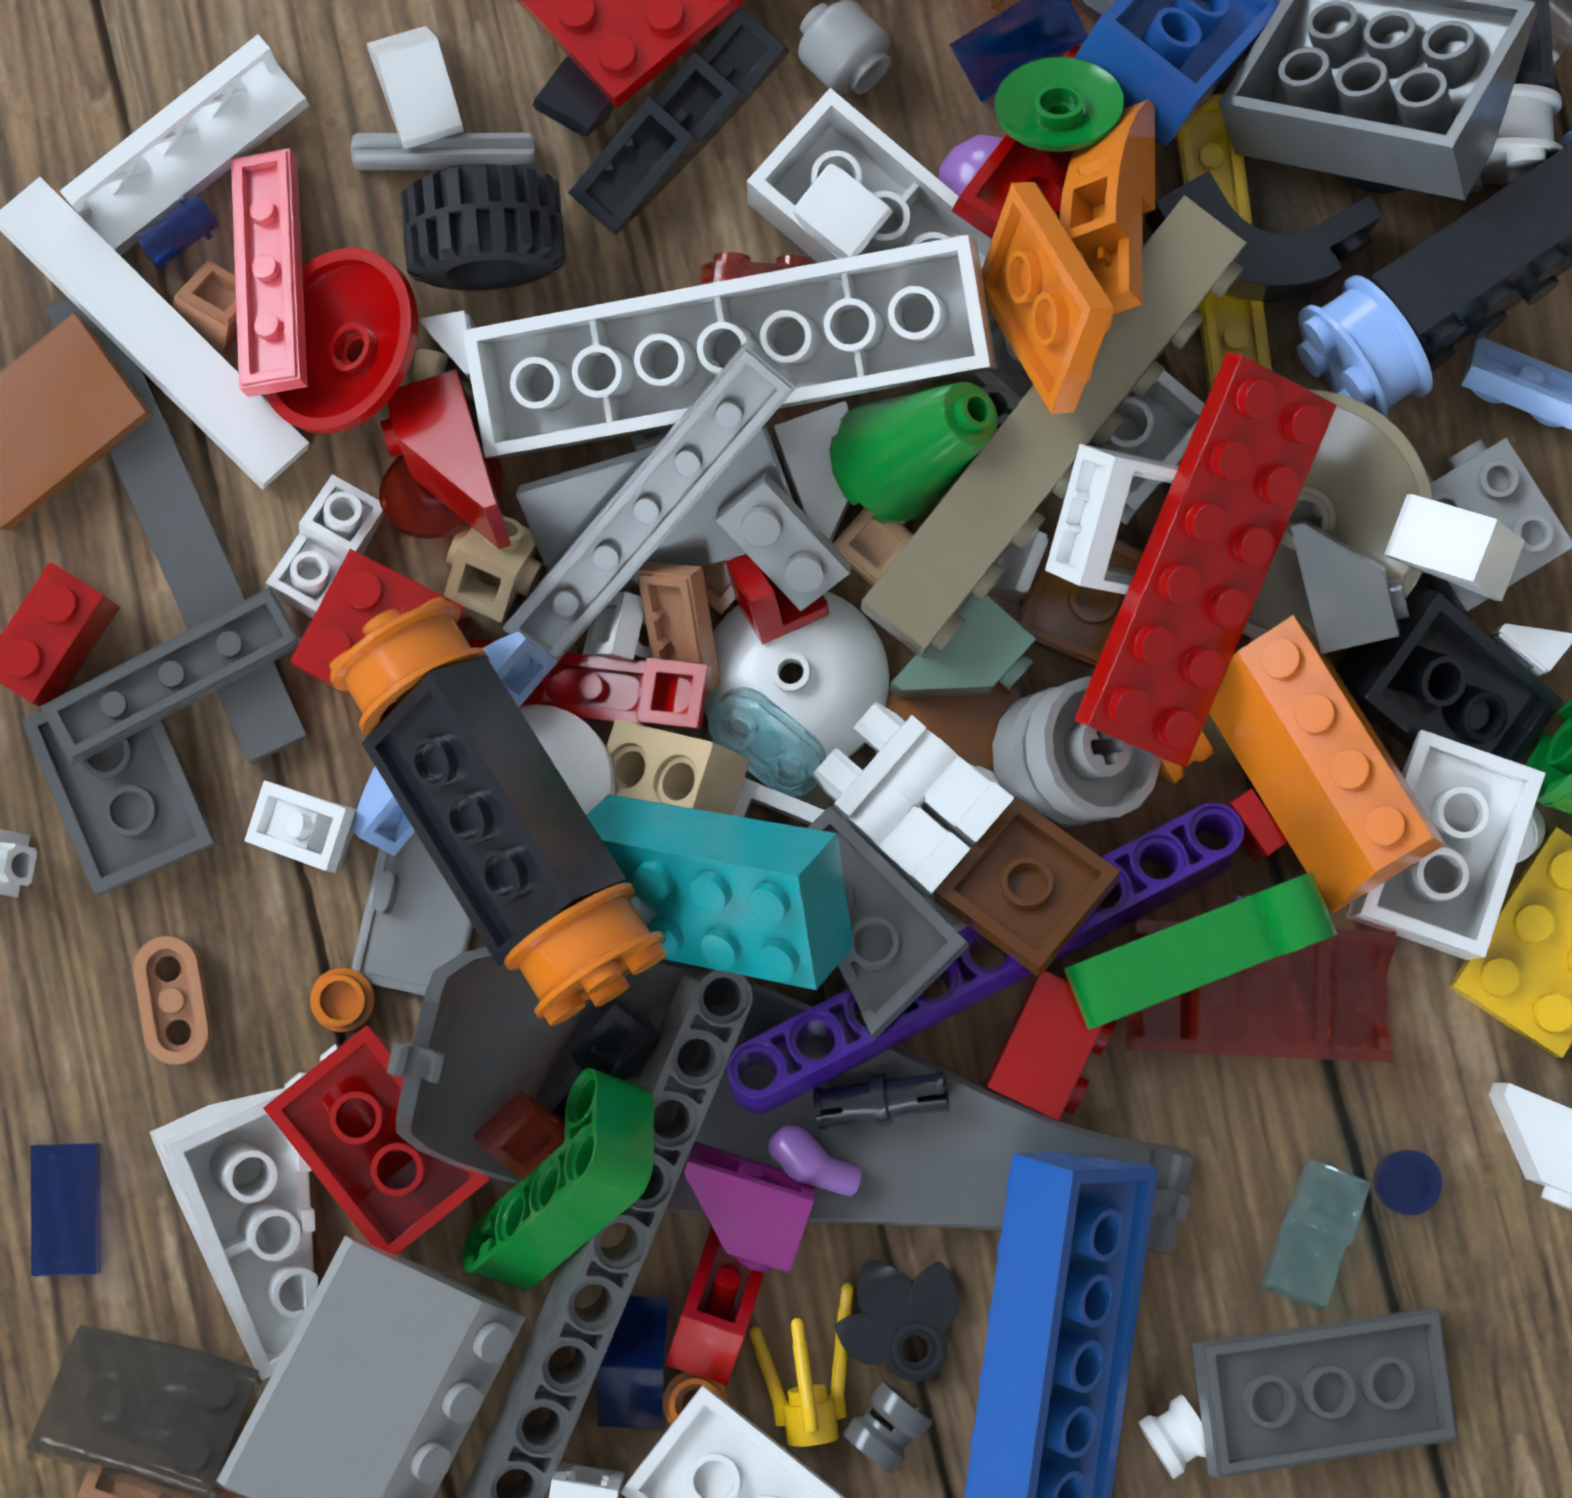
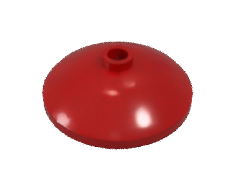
(357, 340)

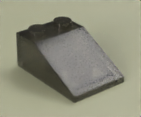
(146, 1412)

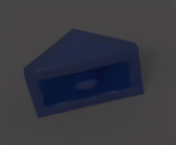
(634, 1366)

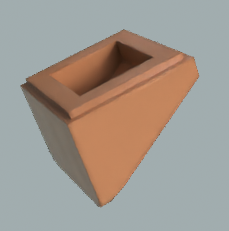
(210, 305)

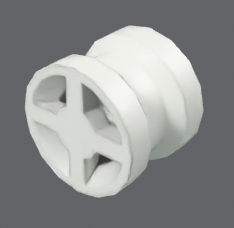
(1175, 1435)

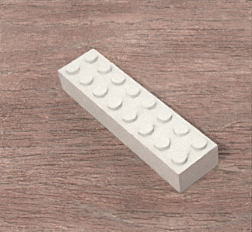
(921, 207)
(647, 358)

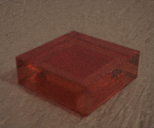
(521, 1134)

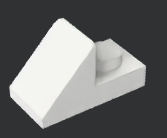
(301, 827)

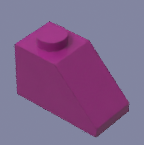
(750, 1206)

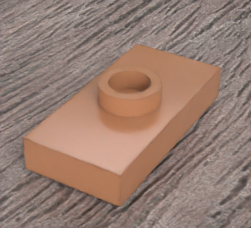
(678, 615)

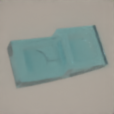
(1315, 1234)

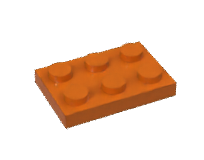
(1045, 298)

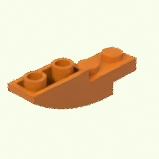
(1105, 201)

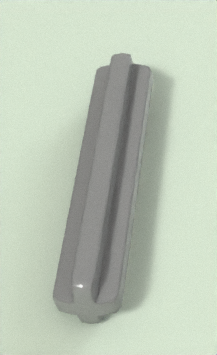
(386, 151)

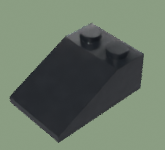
(1448, 682)

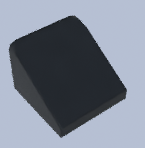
(573, 100)

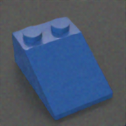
(1174, 51)

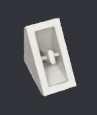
(416, 86)
(1455, 545)

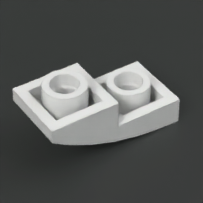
(333, 524)

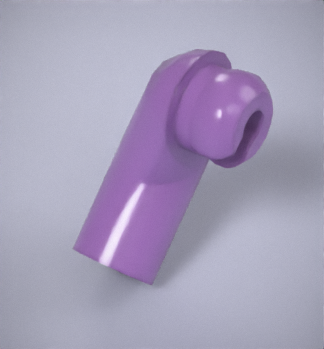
(810, 1164)

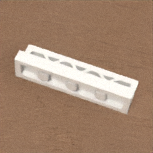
(186, 145)

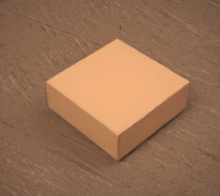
(871, 545)

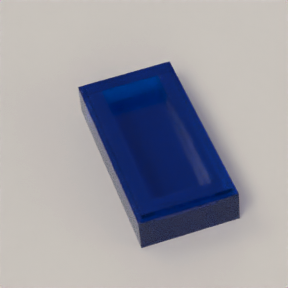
(1014, 38)
(65, 1209)

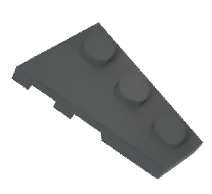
(895, 931)

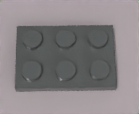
(124, 806)

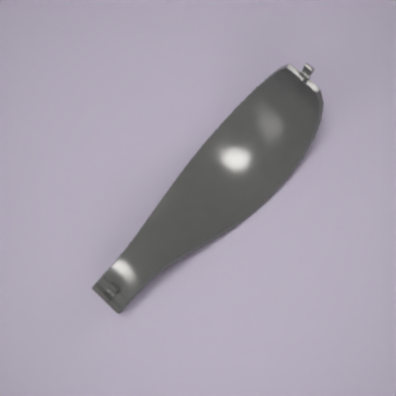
(937, 1169)

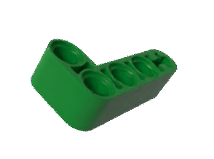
(1200, 950)
(574, 1190)

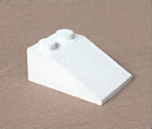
(1482, 815)

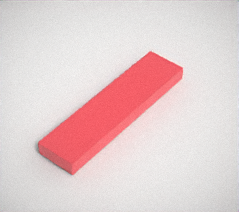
(268, 273)

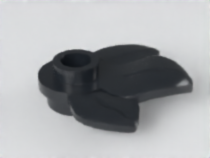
(897, 1310)

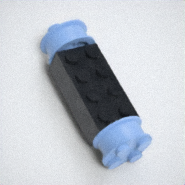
(1404, 323)

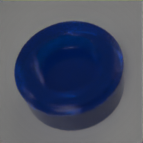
(1407, 1182)

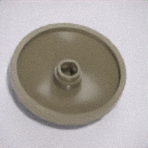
(1353, 495)

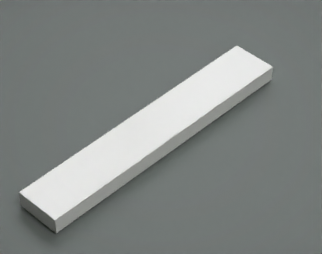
(150, 332)

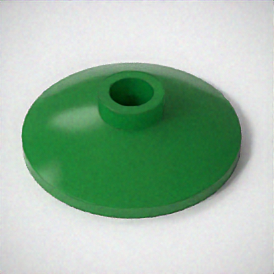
(1059, 104)

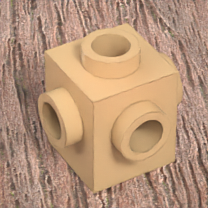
(491, 577)

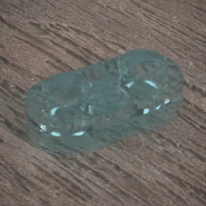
(770, 739)

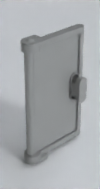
(420, 928)

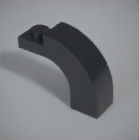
(1279, 264)

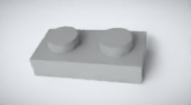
(783, 541)

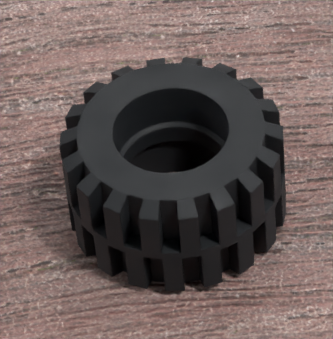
(483, 227)

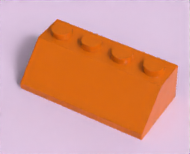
(1320, 765)

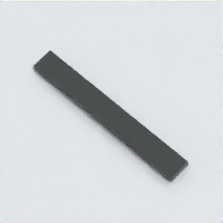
(193, 557)

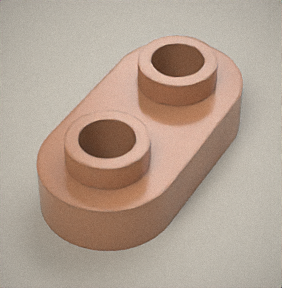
(167, 1002)

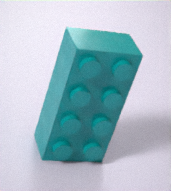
(732, 888)

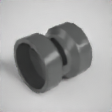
(876, 1438)

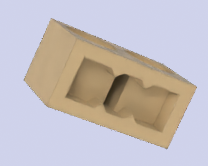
(675, 768)

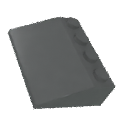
(1381, 88)

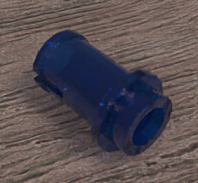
(178, 230)

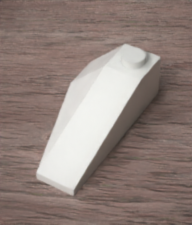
(249, 1215)

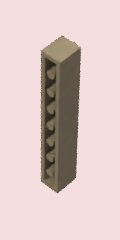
(1036, 450)

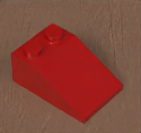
(346, 1133)

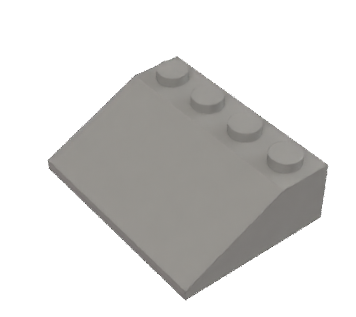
(373, 1383)

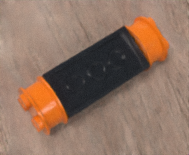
(494, 810)

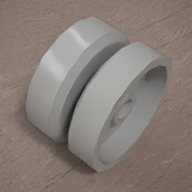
(1065, 766)

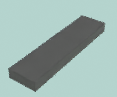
(171, 676)

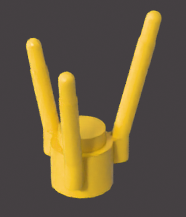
(809, 1412)

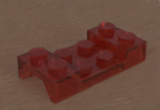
(1298, 1005)

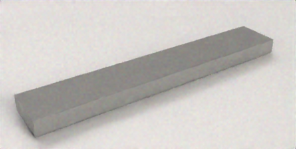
(653, 500)

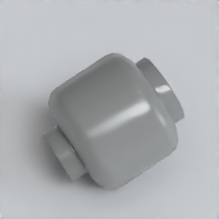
(844, 47)

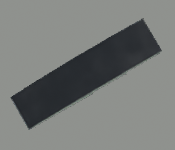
(678, 122)

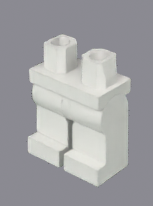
(888, 795)

